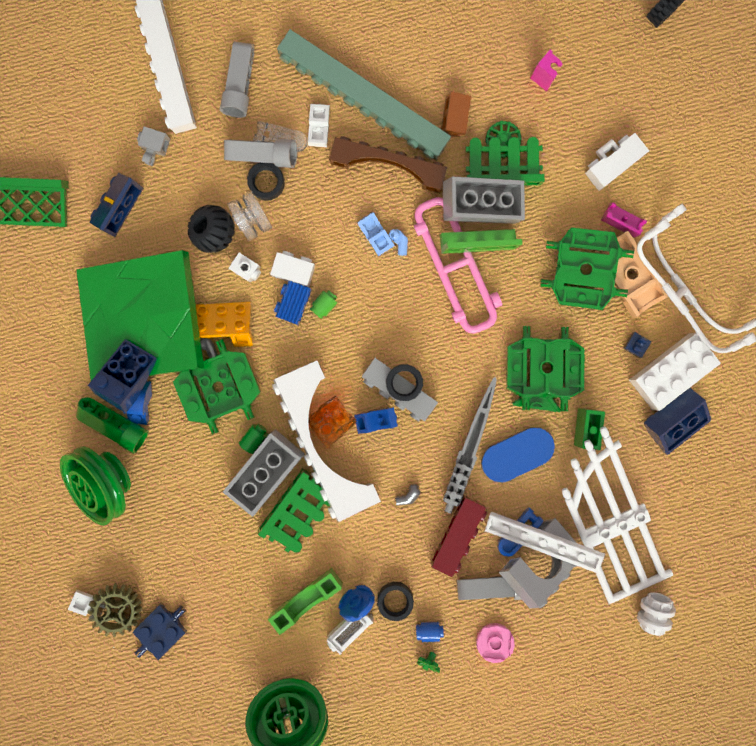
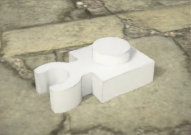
(81, 601)

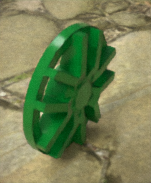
(503, 136)

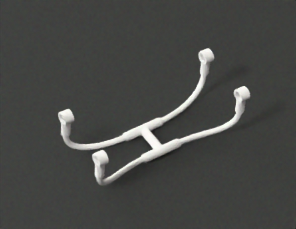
(684, 291)

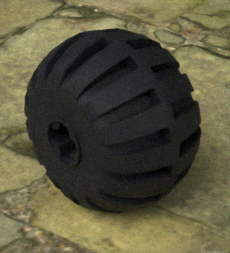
(211, 228)

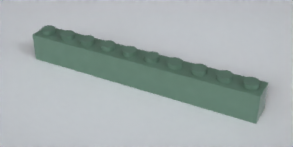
(363, 95)

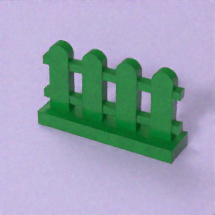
(513, 151)
(287, 517)

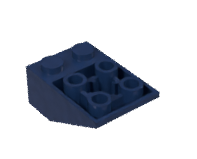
(123, 376)

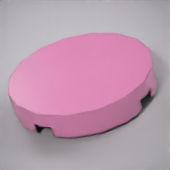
(495, 642)

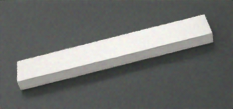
(545, 542)

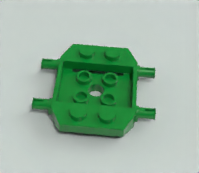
(603, 268)
(541, 383)
(221, 402)

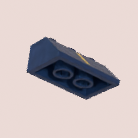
(116, 204)
(678, 420)

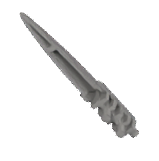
(466, 458)

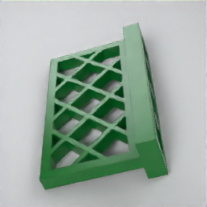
(34, 185)

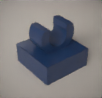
(637, 345)

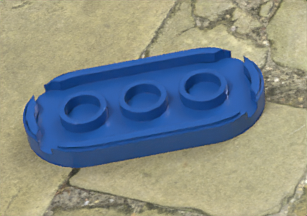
(518, 454)

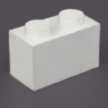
(293, 269)

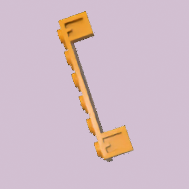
(226, 321)

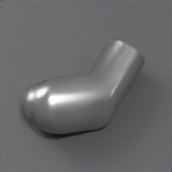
(208, 345)

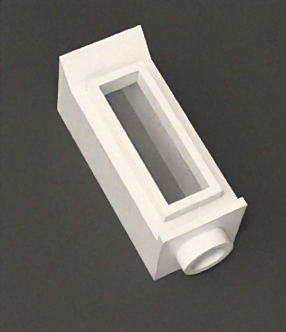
(346, 633)

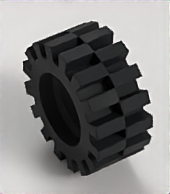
(662, 11)

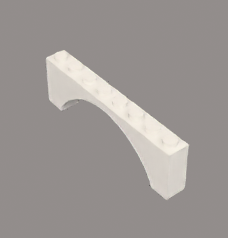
(296, 394)

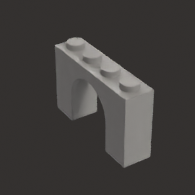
(527, 584)

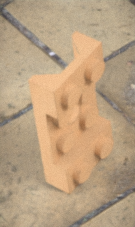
(645, 288)

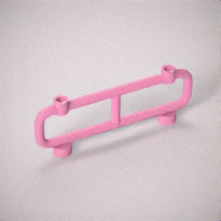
(491, 301)

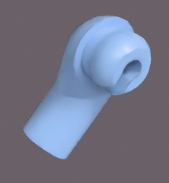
(401, 240)

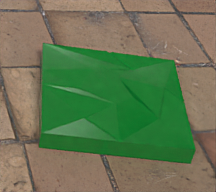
(145, 303)

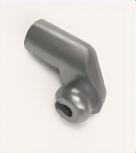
(410, 497)

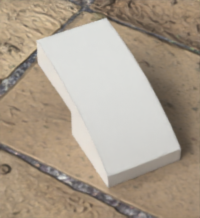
(318, 125)

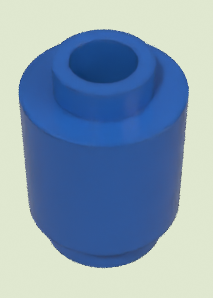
(429, 631)

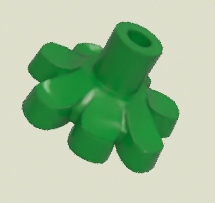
(429, 662)

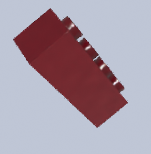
(458, 536)

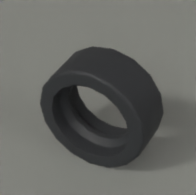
(265, 195)
(404, 397)
(395, 616)

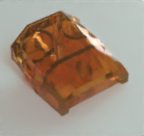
(331, 421)

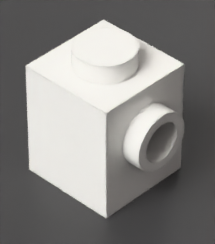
(245, 268)

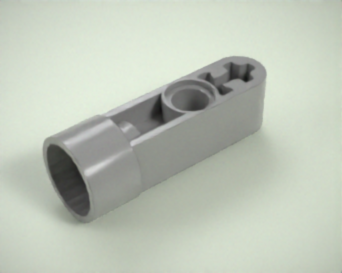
(235, 97)
(281, 152)
(485, 588)

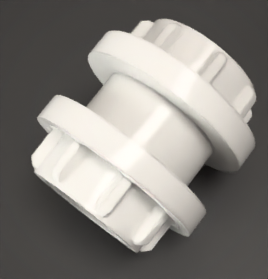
(656, 614)

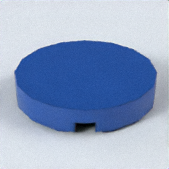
(356, 603)

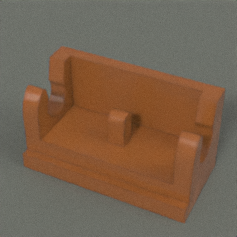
(456, 114)

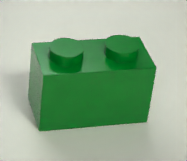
(588, 427)

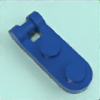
(509, 547)

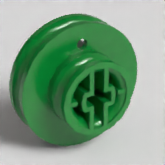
(96, 483)
(286, 700)

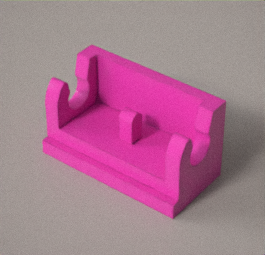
(543, 73)
(623, 220)

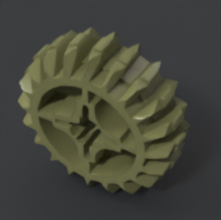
(123, 623)

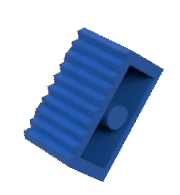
(293, 302)

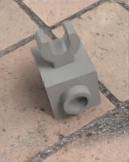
(153, 143)

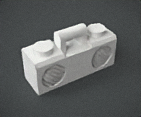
(624, 155)

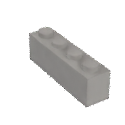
(419, 407)

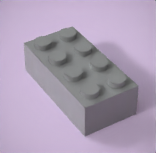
(483, 200)
(263, 472)

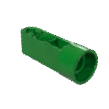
(111, 424)

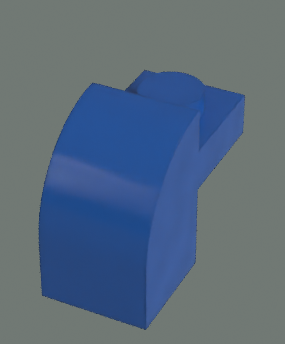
(139, 410)
(376, 420)

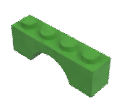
(300, 603)

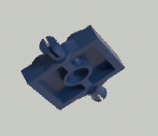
(159, 631)

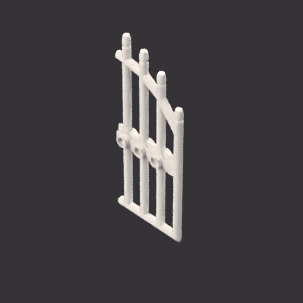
(616, 525)

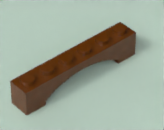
(348, 153)

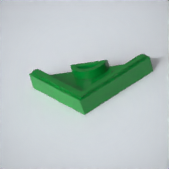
(539, 403)

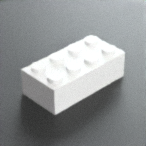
(674, 371)

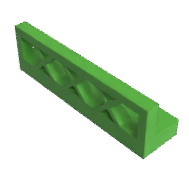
(479, 241)

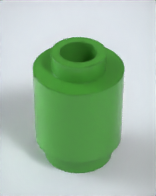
(324, 304)

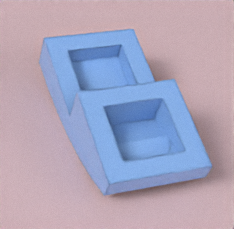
(375, 233)

